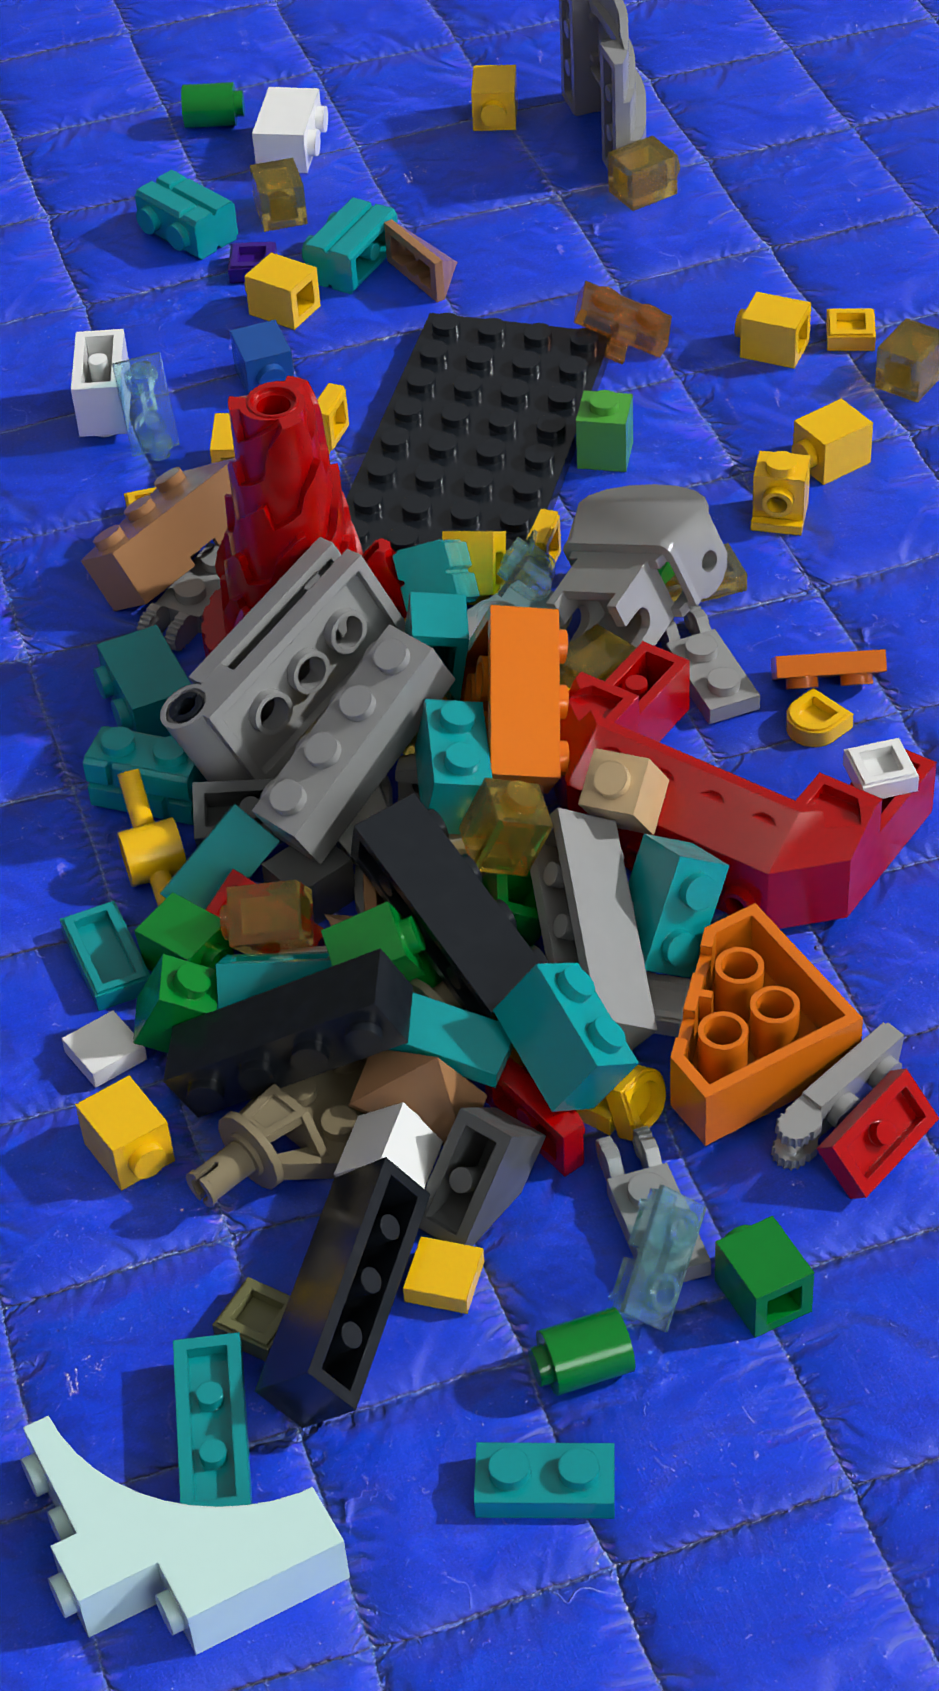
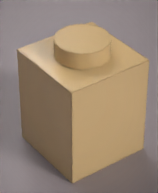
(624, 790)

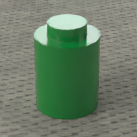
(211, 104)
(582, 1352)

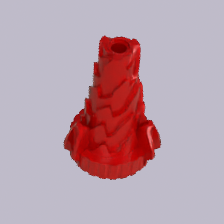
(281, 504)

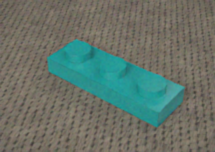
(212, 1421)

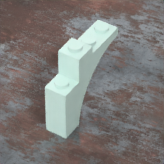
(200, 1564)

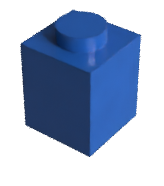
(261, 354)

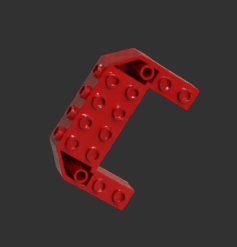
(788, 856)

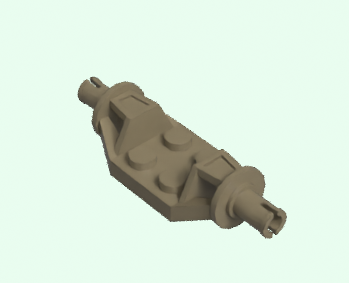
(307, 1112)

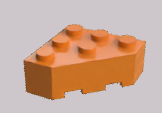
(517, 677)
(753, 1027)

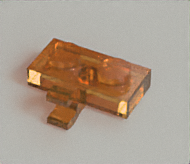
(623, 321)

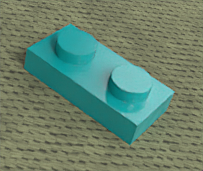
(544, 1480)

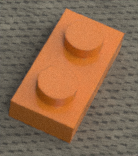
(851, 666)

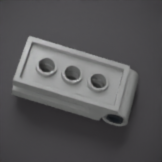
(280, 666)

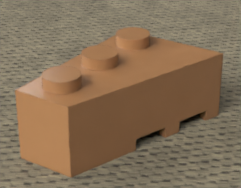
(160, 535)

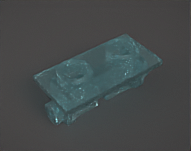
(146, 406)
(527, 569)
(666, 1239)

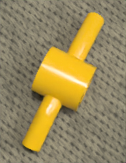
(150, 848)

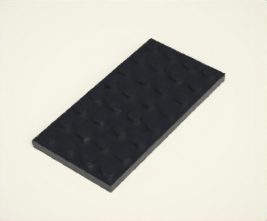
(476, 430)

